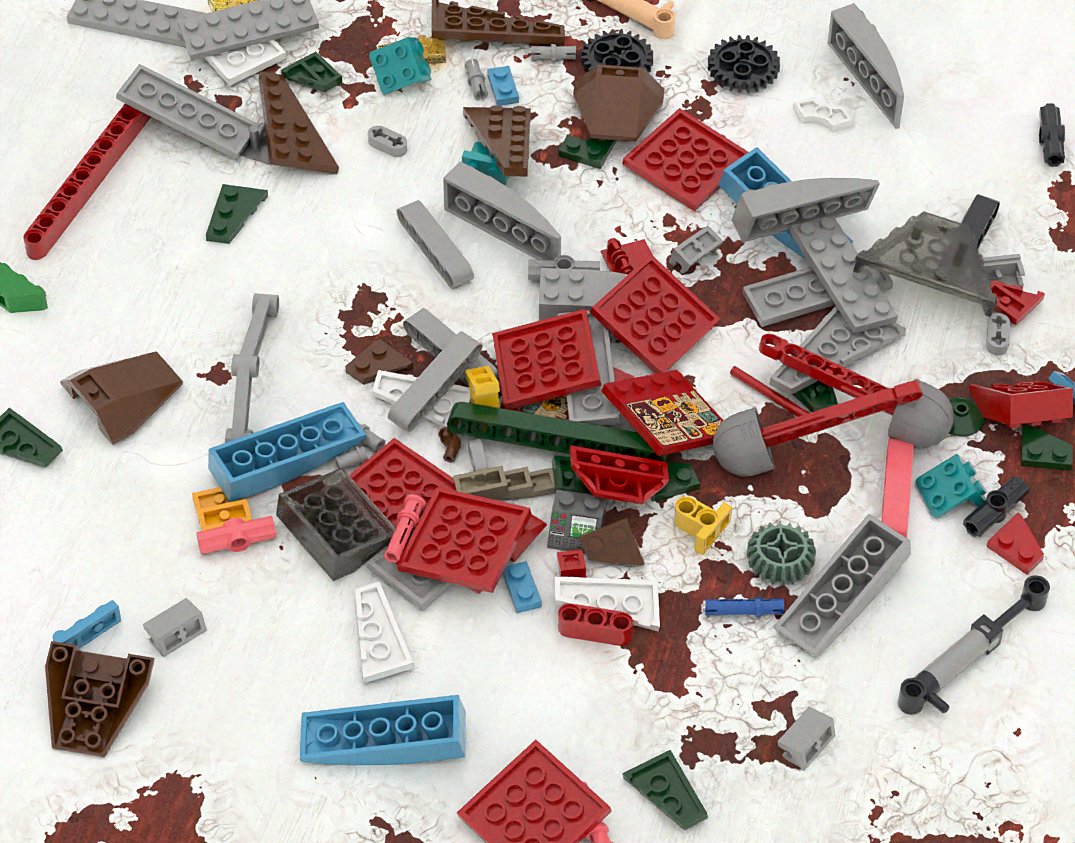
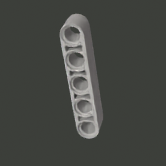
(435, 244)
(435, 336)
(435, 381)

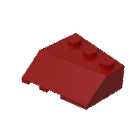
(1024, 402)

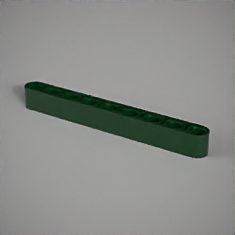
(544, 431)

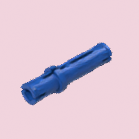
(744, 607)

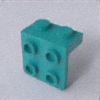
(400, 65)
(482, 161)
(950, 486)

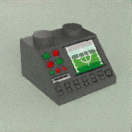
(573, 516)

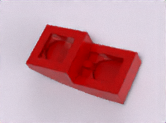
(571, 564)

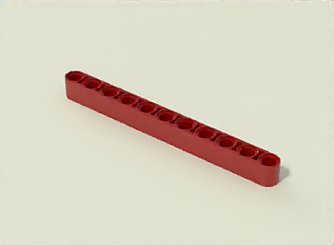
(83, 181)

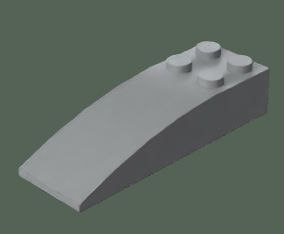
(867, 59)
(790, 203)
(499, 212)
(573, 289)
(845, 586)

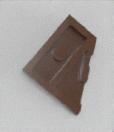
(374, 358)
(612, 544)

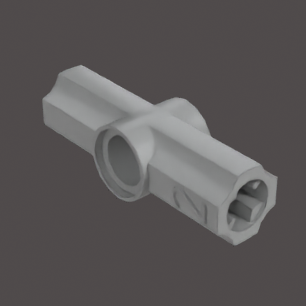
(559, 262)

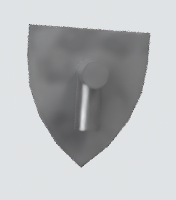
(257, 147)

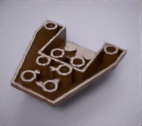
(617, 101)
(124, 392)
(91, 696)

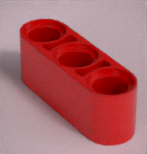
(605, 631)

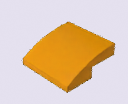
(215, 509)

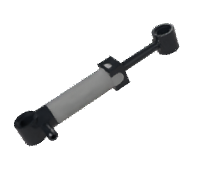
(982, 638)

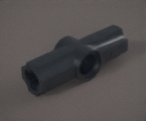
(1051, 135)
(996, 506)

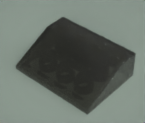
(335, 522)

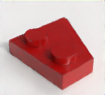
(1014, 301)
(1017, 545)

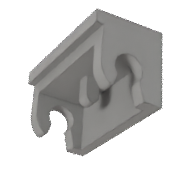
(695, 248)
(1005, 269)
(175, 627)
(807, 737)

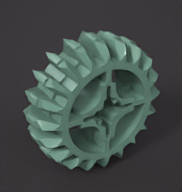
(767, 560)

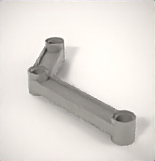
(247, 363)

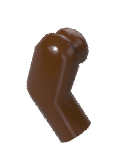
(451, 442)

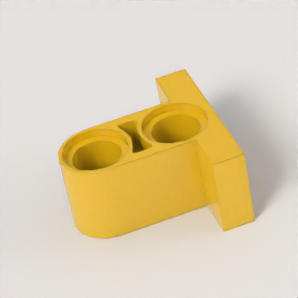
(483, 386)
(701, 521)

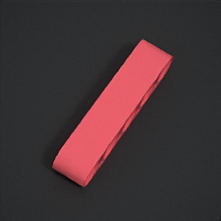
(897, 485)

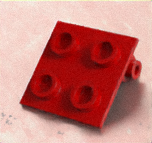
(625, 257)

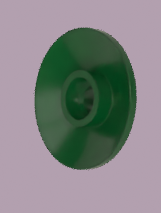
(966, 418)

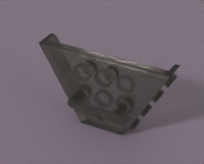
(934, 255)

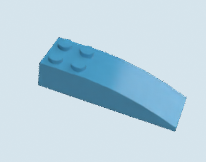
(756, 172)
(283, 451)
(386, 733)

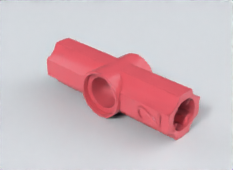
(236, 534)

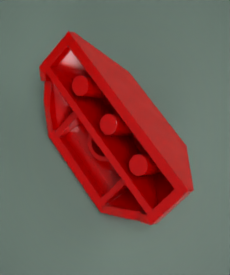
(618, 475)

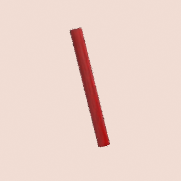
(768, 392)

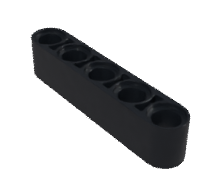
(981, 216)

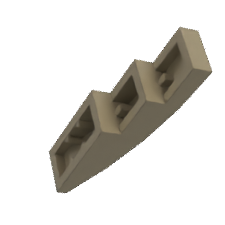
(506, 485)

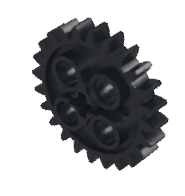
(617, 50)
(743, 64)

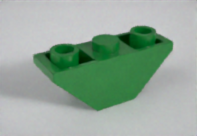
(18, 293)

